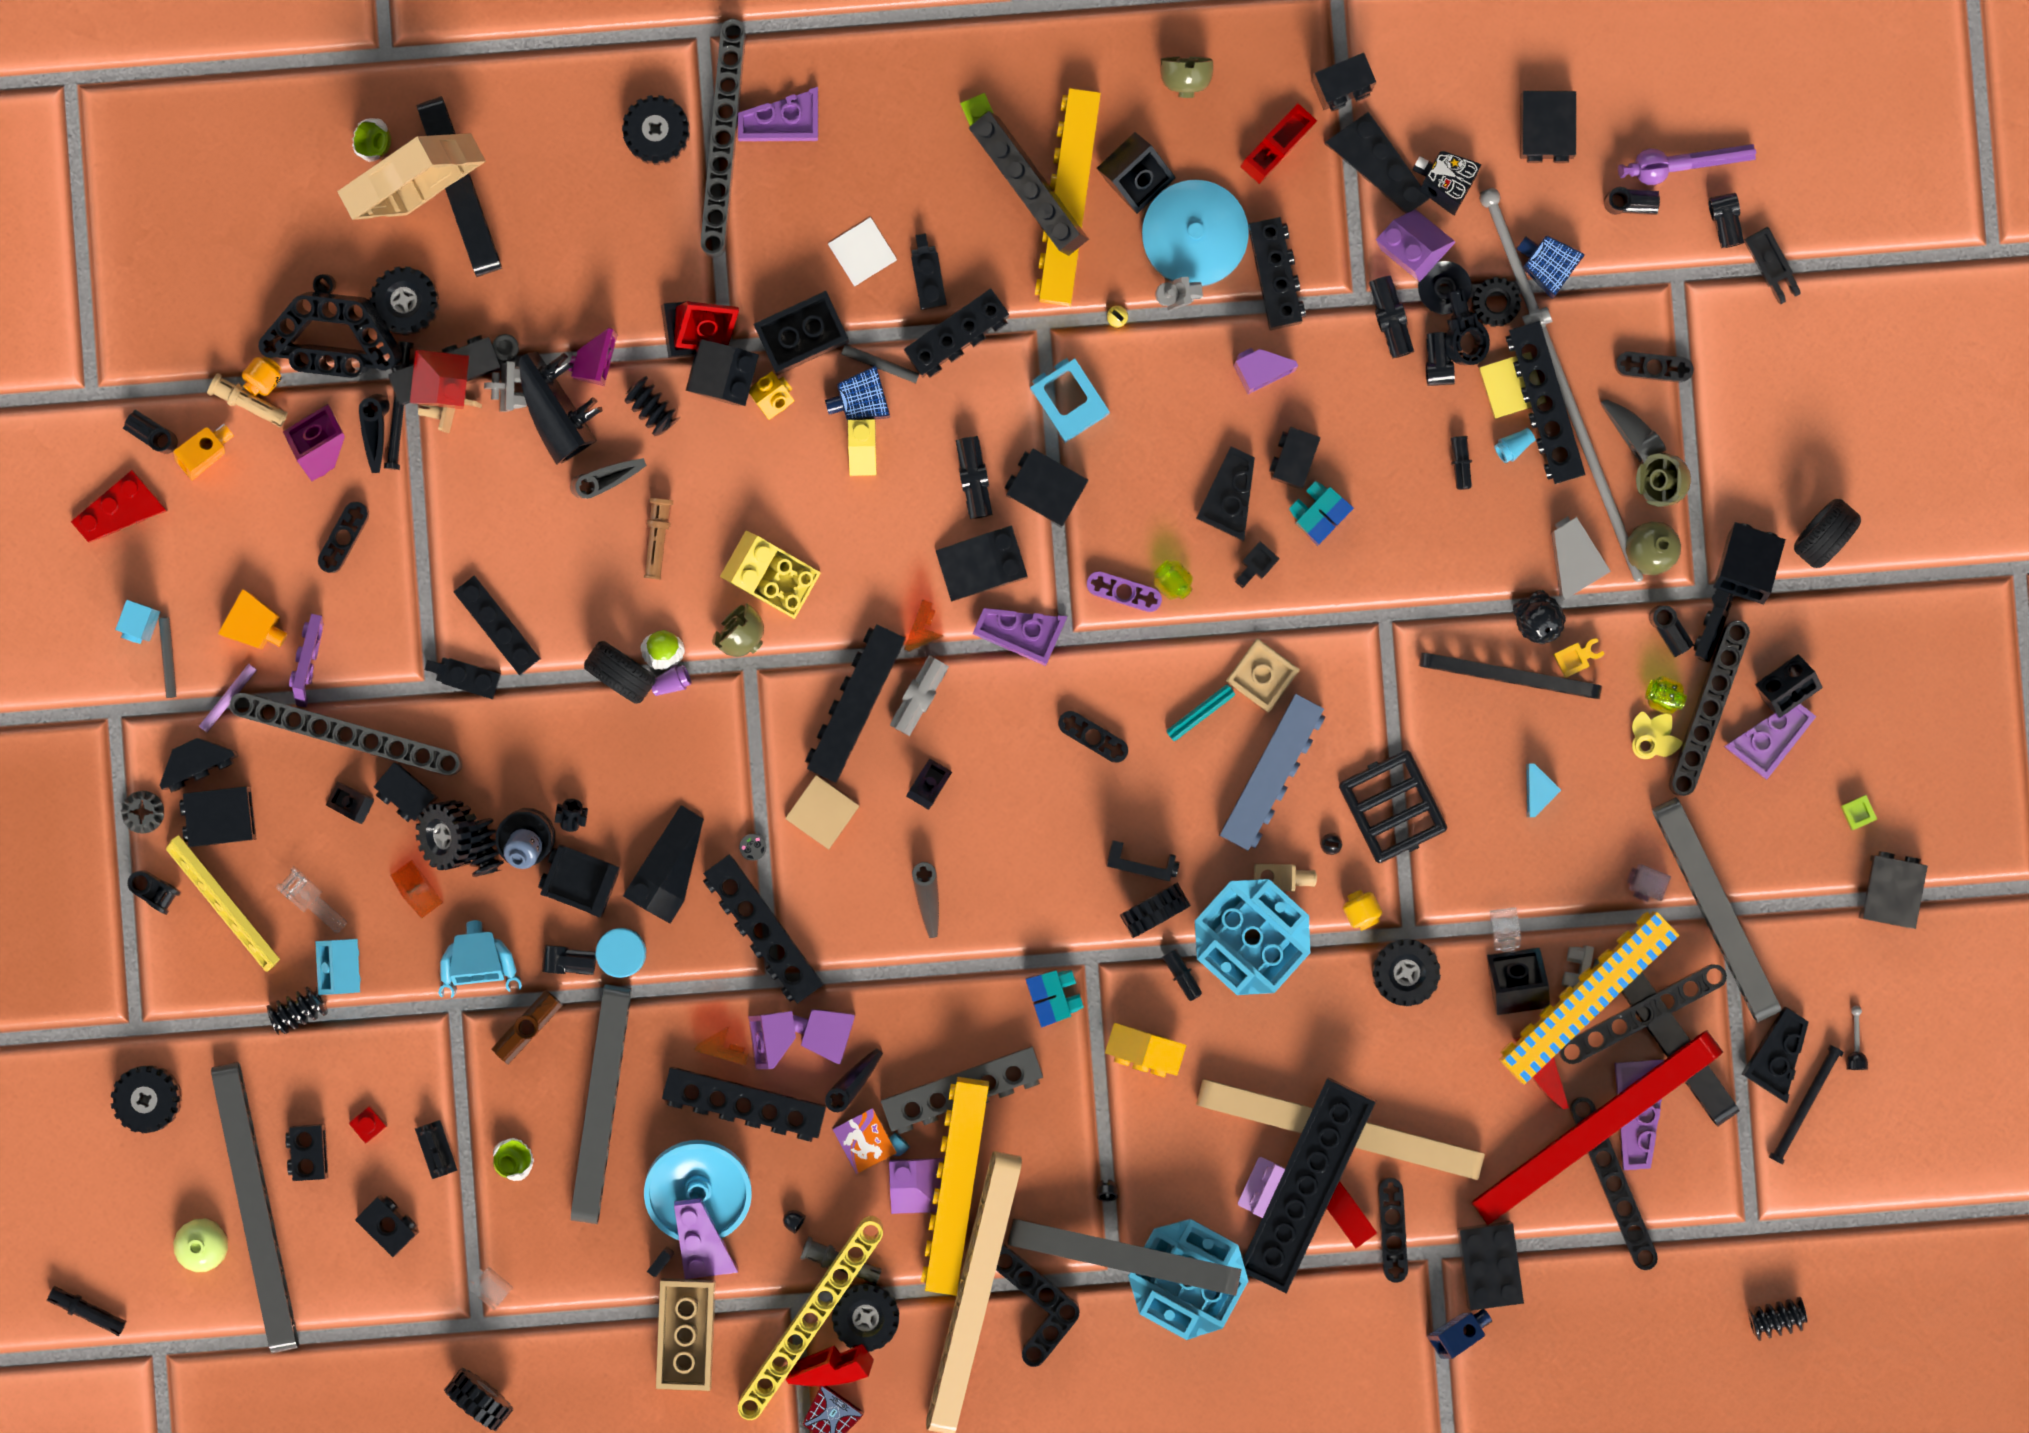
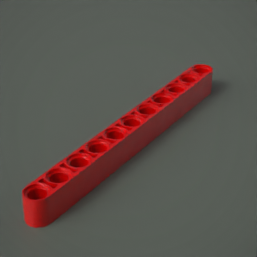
(1597, 1127)

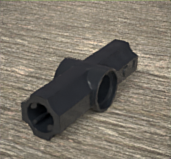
(1391, 317)
(974, 477)

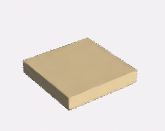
(1262, 675)
(822, 812)

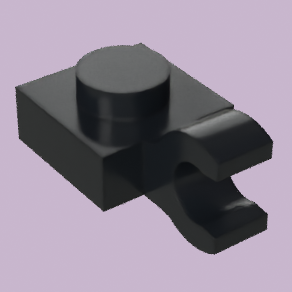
(1258, 562)

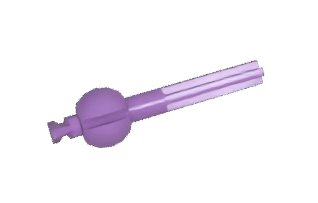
(1654, 166)

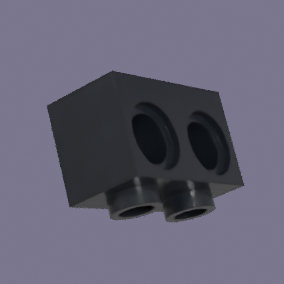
(1788, 686)
(315, 1152)

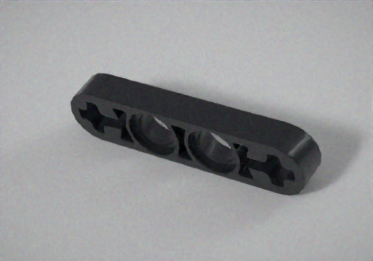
(1389, 1230)

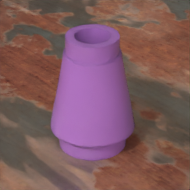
(672, 681)

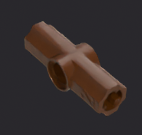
(514, 1039)

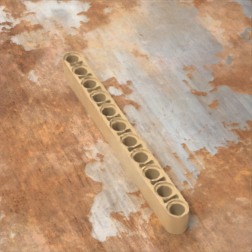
(1373, 1138)
(973, 1292)

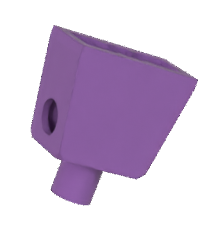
(826, 1033)

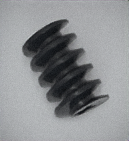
(650, 407)
(486, 856)
(296, 1010)
(1778, 1318)

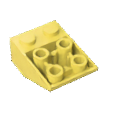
(770, 574)

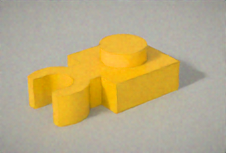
(1575, 659)

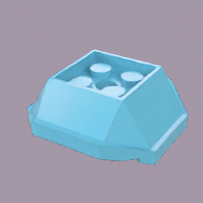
(1282, 934)
(1182, 1307)

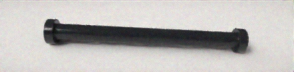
(397, 416)
(1806, 1104)

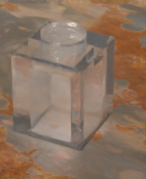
(490, 1287)

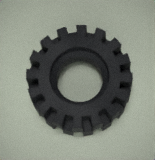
(1511, 295)

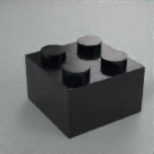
(1344, 82)

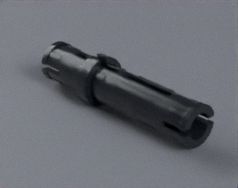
(85, 1310)

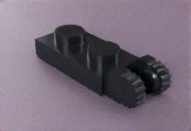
(1771, 263)
(1714, 624)

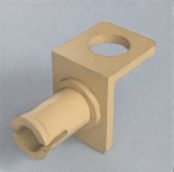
(444, 414)
(1287, 876)

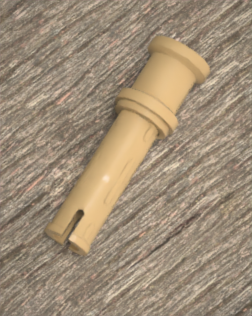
(236, 395)

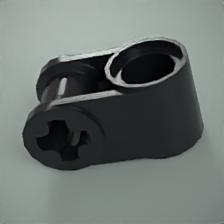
(154, 891)

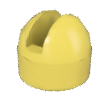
(1113, 320)

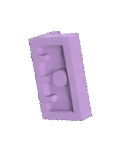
(1261, 1186)

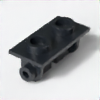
(436, 1149)

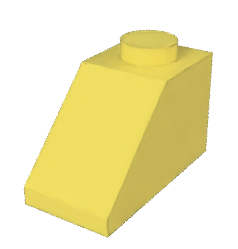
(862, 447)

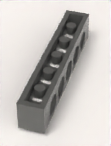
(895, 1105)

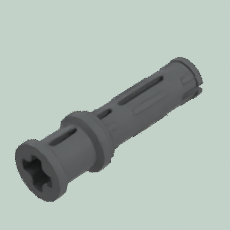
(826, 1255)

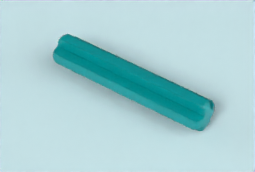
(1200, 712)

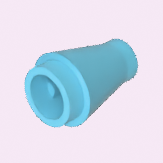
(1513, 445)

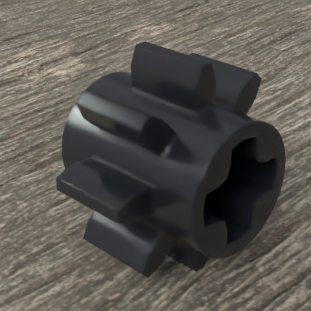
(571, 815)

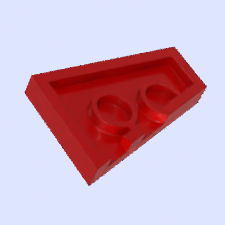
(119, 507)

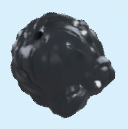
(1537, 615)

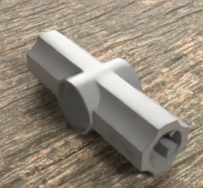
(919, 695)

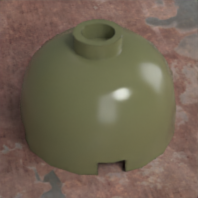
(1186, 74)
(1663, 479)
(1653, 548)
(741, 632)

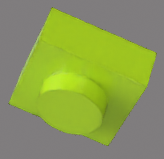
(976, 108)
(1858, 812)

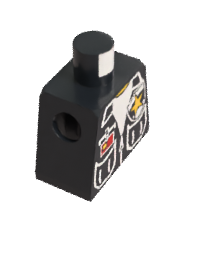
(1447, 179)

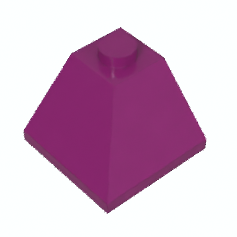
(594, 358)
(316, 442)

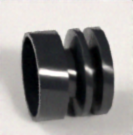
(530, 820)

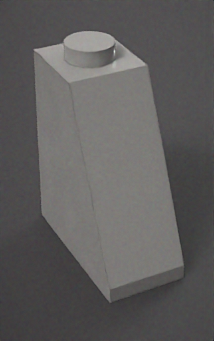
(1575, 558)

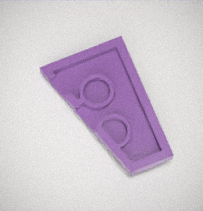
(783, 120)
(312, 633)
(1021, 633)

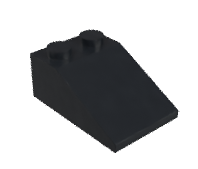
(981, 563)

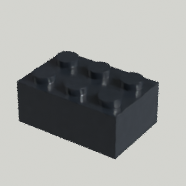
(801, 333)
(1490, 1265)

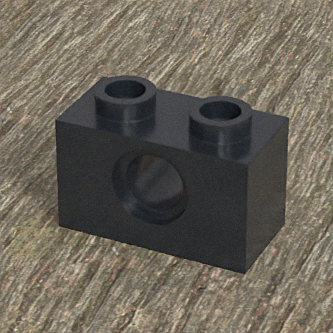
(372, 1219)

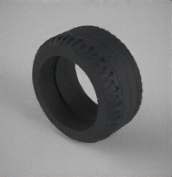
(1827, 533)
(619, 672)

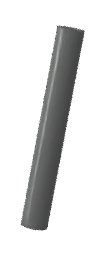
(880, 363)
(167, 657)

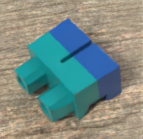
(1328, 503)
(1059, 1006)

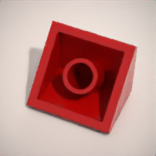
(703, 322)

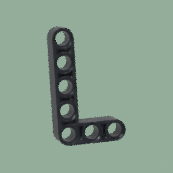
(1052, 1307)

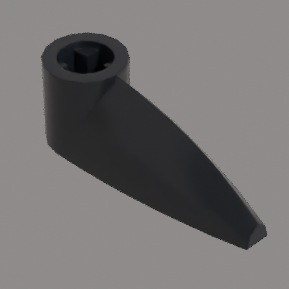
(373, 428)
(853, 1081)

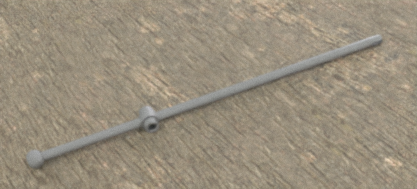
(1490, 200)

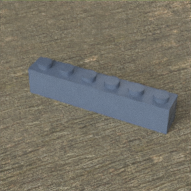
(1272, 771)

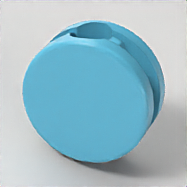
(621, 952)

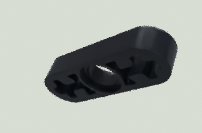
(1635, 358)
(360, 523)
(1079, 720)

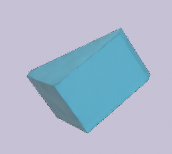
(1539, 790)

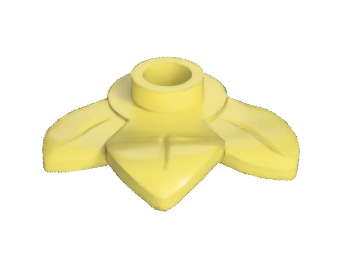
(1656, 733)

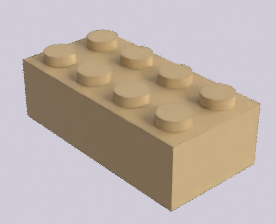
(685, 1334)

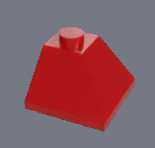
(439, 379)

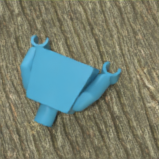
(476, 959)

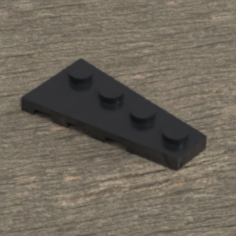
(1375, 158)

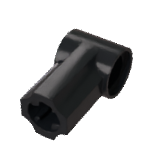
(1634, 201)
(1726, 213)
(1439, 365)
(149, 432)
(1671, 632)
(562, 960)

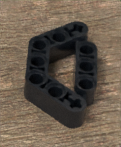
(369, 358)

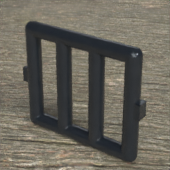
(1416, 780)

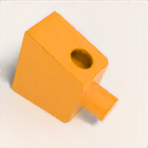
(194, 458)
(252, 623)

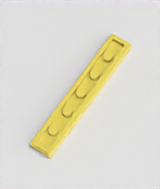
(222, 903)

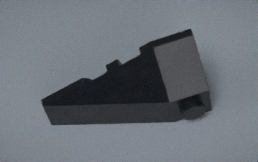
(665, 874)

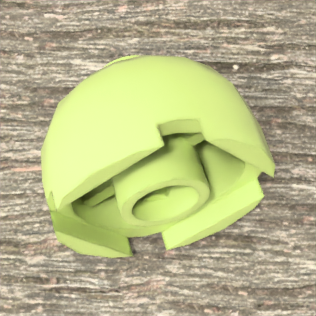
(200, 1245)

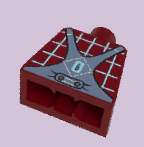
(831, 1413)

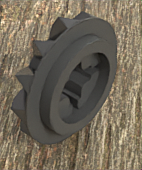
(151, 803)

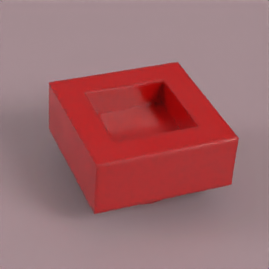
(367, 1124)

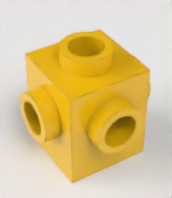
(771, 394)

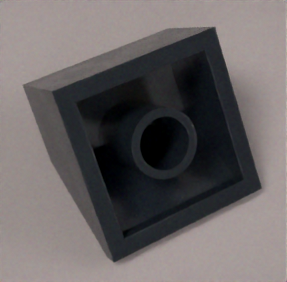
(1136, 172)
(722, 372)
(1518, 981)

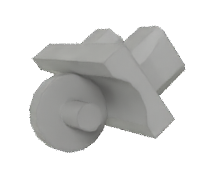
(1178, 293)
(508, 398)
(1584, 958)

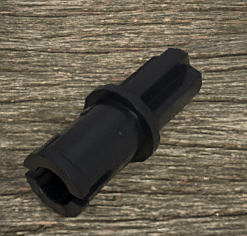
(1461, 462)
(1182, 975)

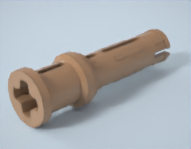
(658, 524)

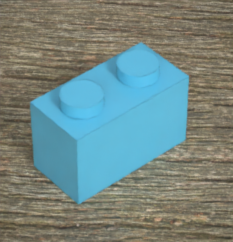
(137, 622)
(337, 966)

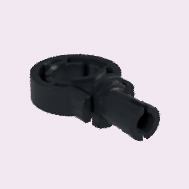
(1460, 323)

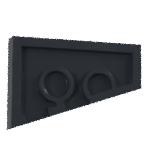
(1229, 495)
(1777, 1055)

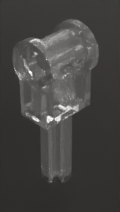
(306, 896)

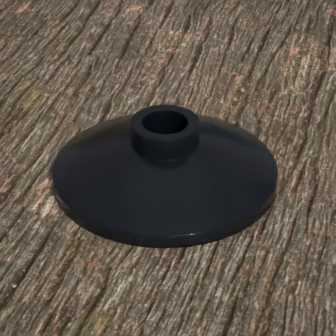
(1443, 273)

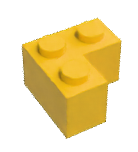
(1145, 1050)

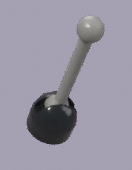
(1857, 1059)

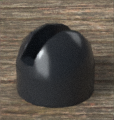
(319, 286)
(1332, 838)
(1106, 1191)
(793, 1220)

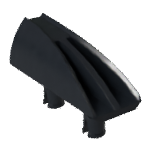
(553, 414)

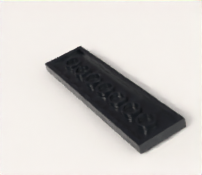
(1307, 1184)

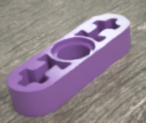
(1128, 602)

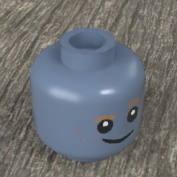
(522, 849)

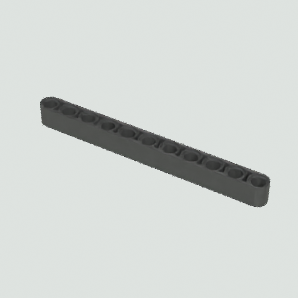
(255, 1207)

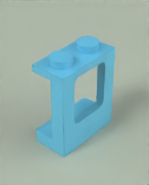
(1081, 417)

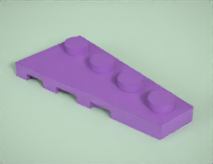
(1639, 1134)

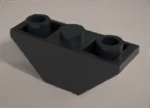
(194, 761)

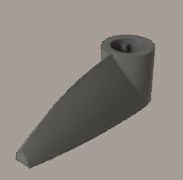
(1634, 431)
(605, 478)
(928, 898)

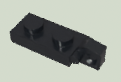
(928, 275)
(465, 677)

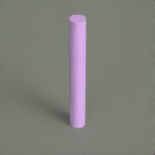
(224, 702)

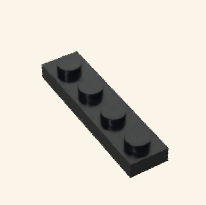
(497, 625)

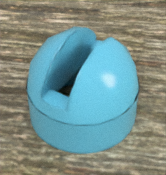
(899, 1144)

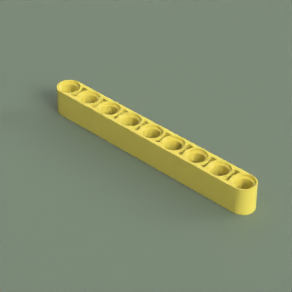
(808, 1330)

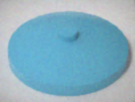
(1195, 232)
(693, 1172)

